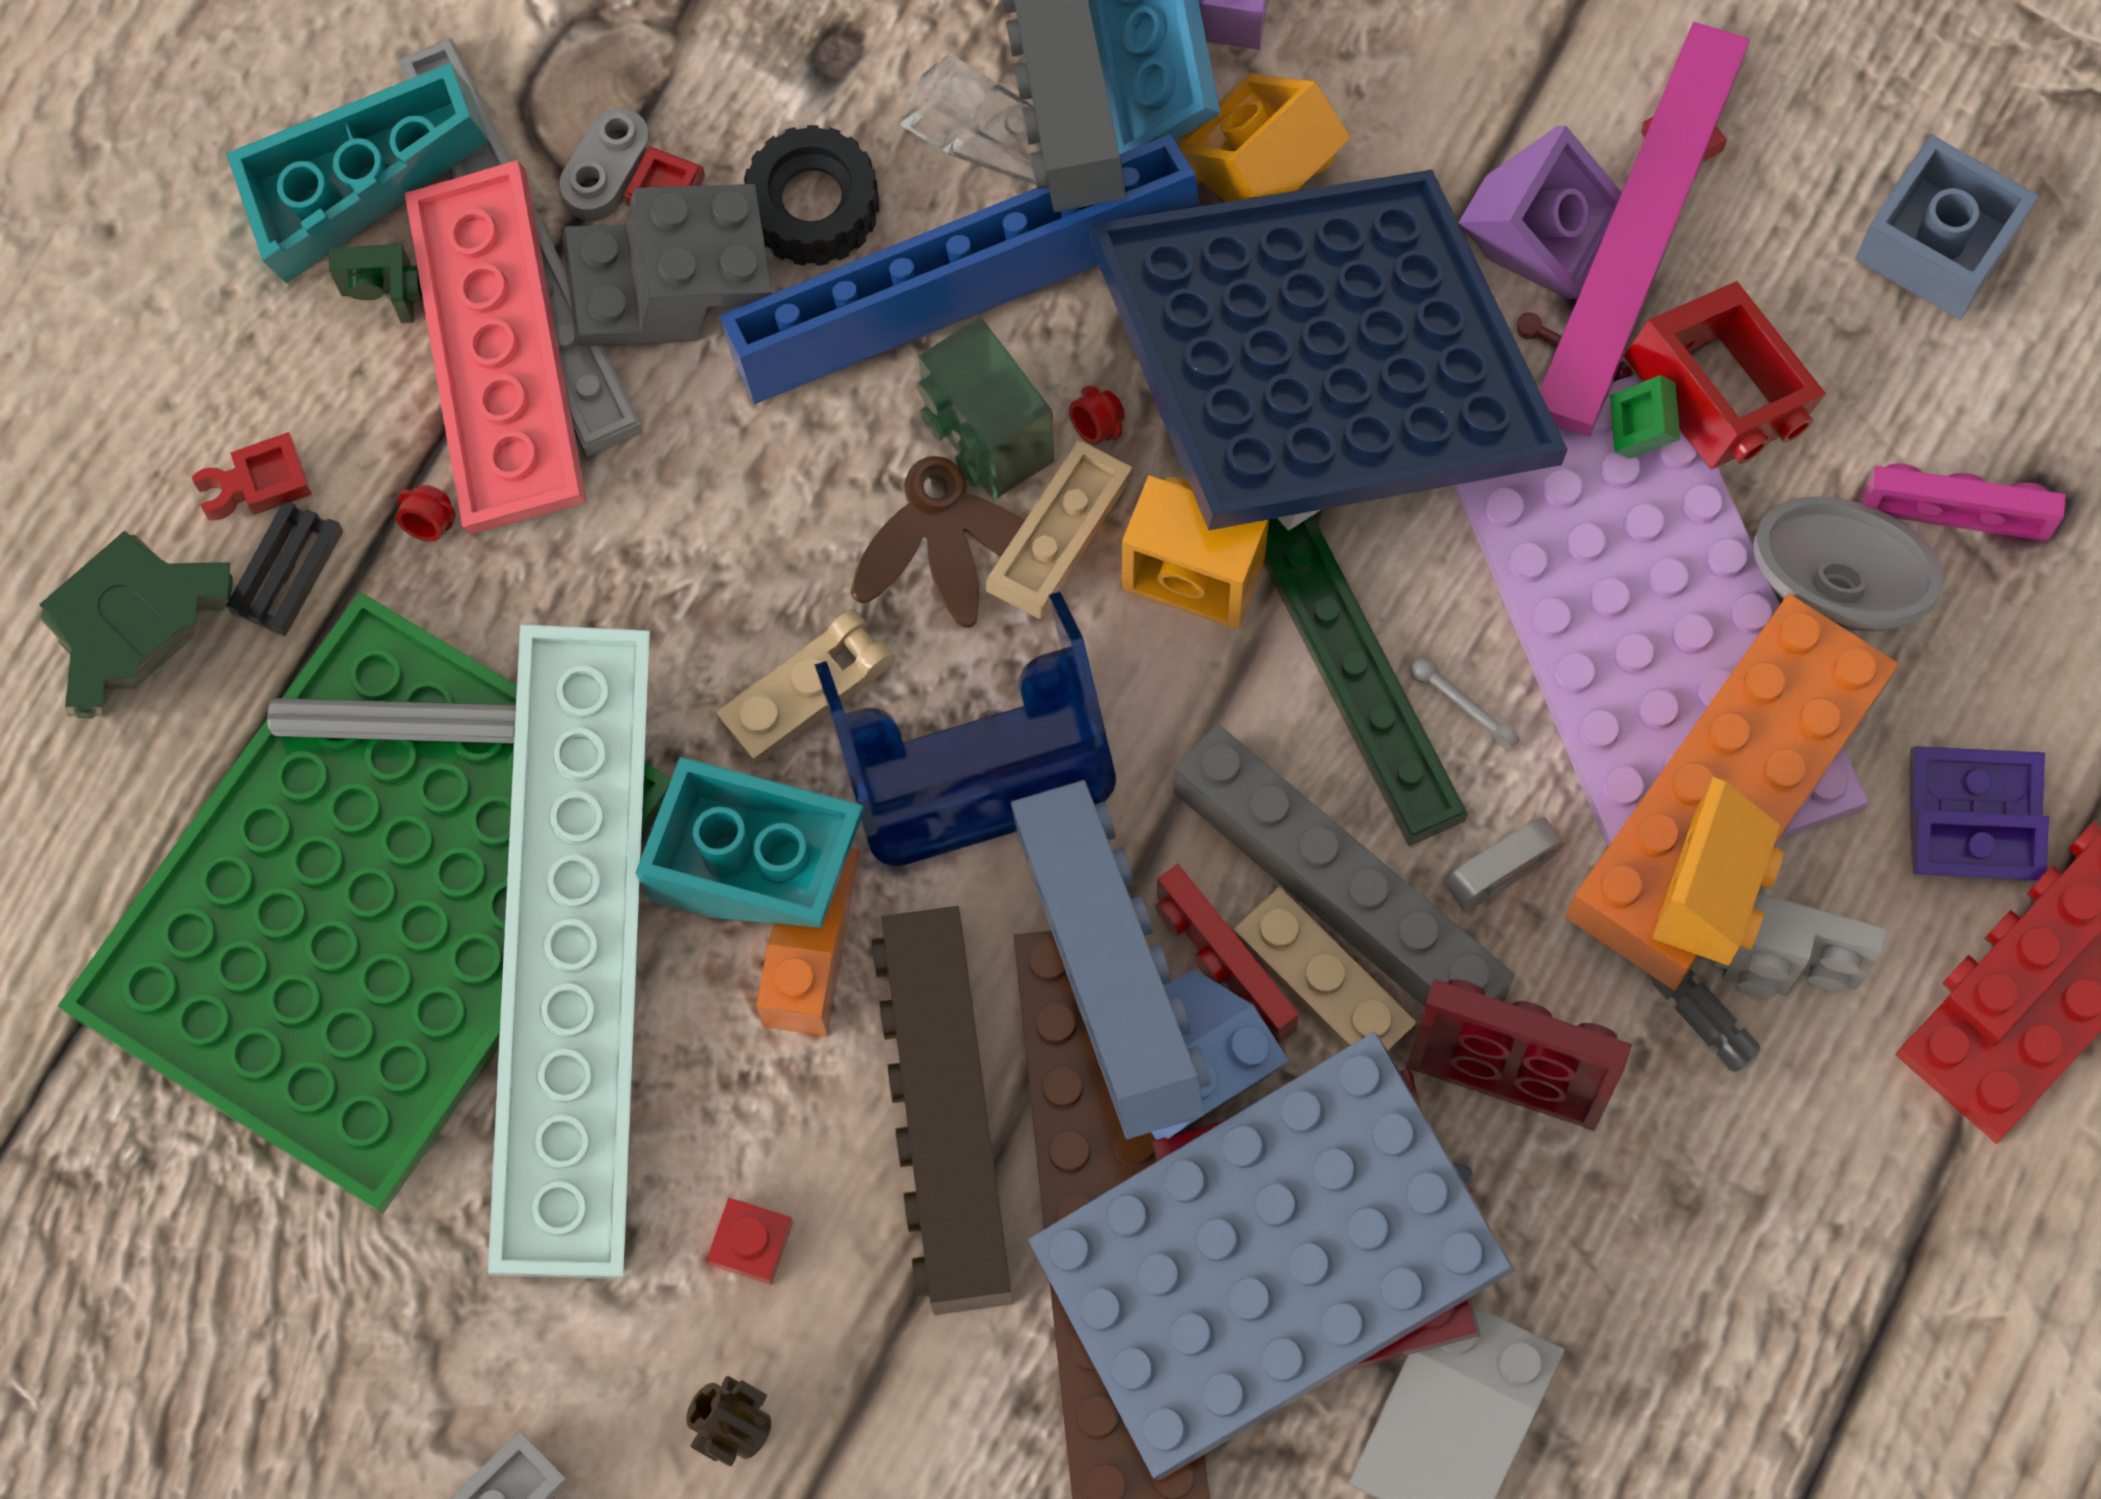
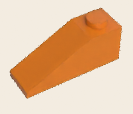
(805, 965)

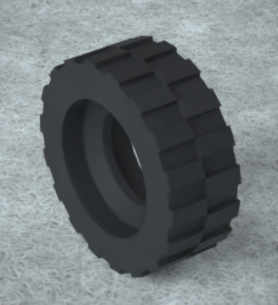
(821, 151)

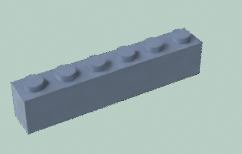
(1108, 961)

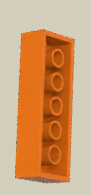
(1763, 733)

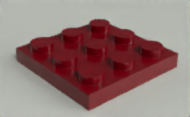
(1518, 1053)

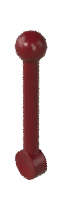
(1530, 326)

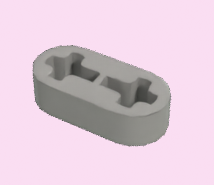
(1504, 863)

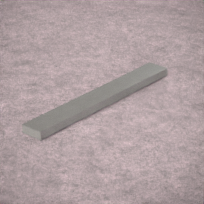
(595, 395)

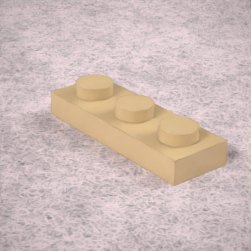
(1059, 529)
(1321, 974)

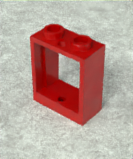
(1759, 349)

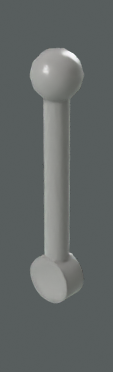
(1425, 670)

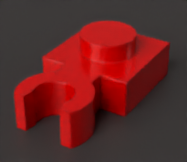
(262, 477)

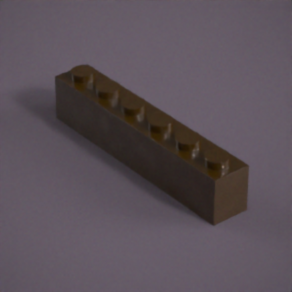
(945, 1112)

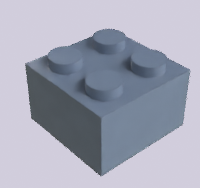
(1946, 227)

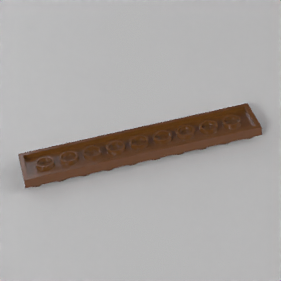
(1079, 1159)

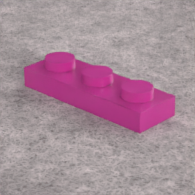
(1965, 502)

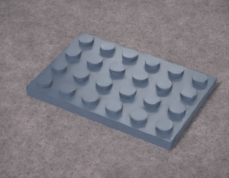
(1269, 1256)

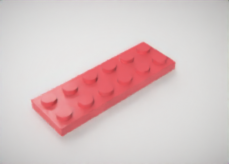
(495, 348)

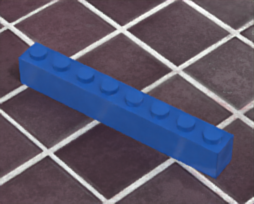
(939, 277)

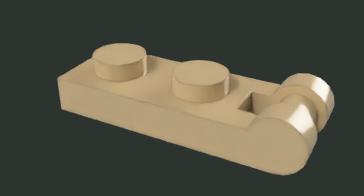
(791, 696)

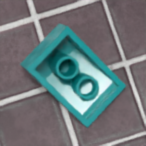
(746, 847)

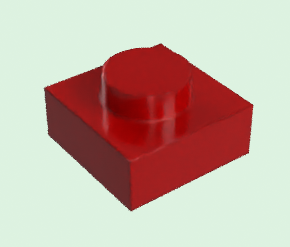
(749, 1241)

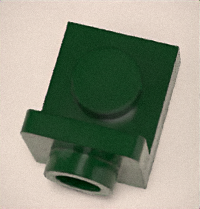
(375, 271)

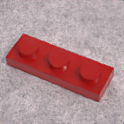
(1221, 952)

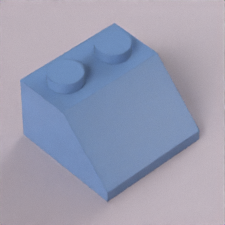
(1231, 1038)

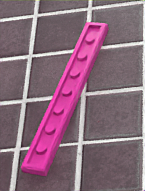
(1641, 227)

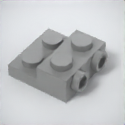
(1808, 942)

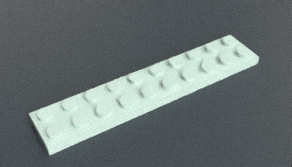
(569, 954)

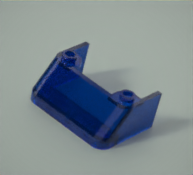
(961, 781)

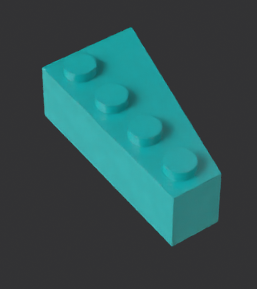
(352, 166)

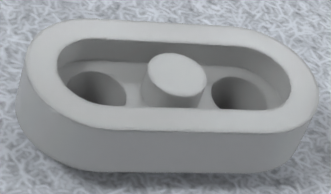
(608, 161)

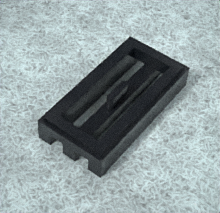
(264, 557)

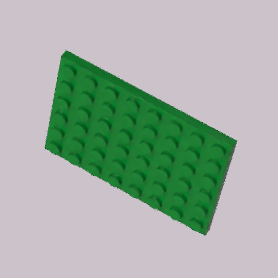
(332, 922)

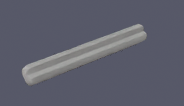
(392, 720)

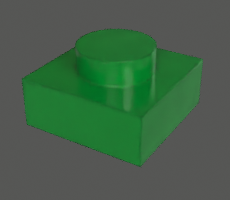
(1645, 417)

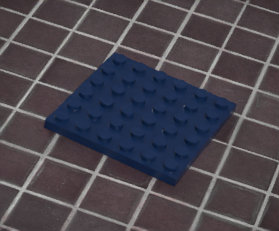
(1324, 348)

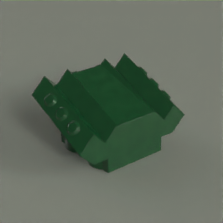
(127, 617)

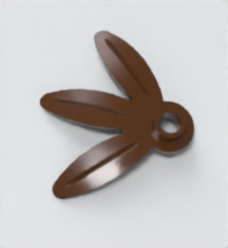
(943, 525)

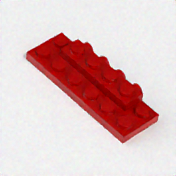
(2025, 1005)

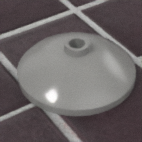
(1848, 562)

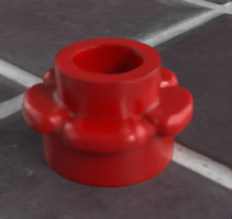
(1097, 415)
(425, 512)

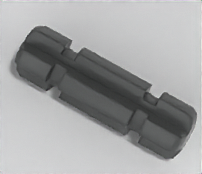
(1712, 1021)

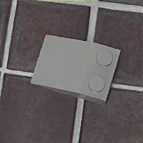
(1458, 1415)

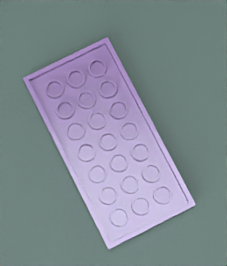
(1631, 607)

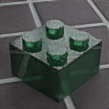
(985, 409)

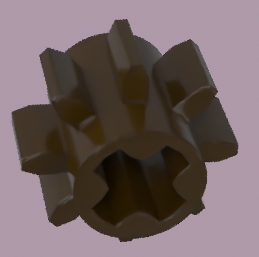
(728, 1420)

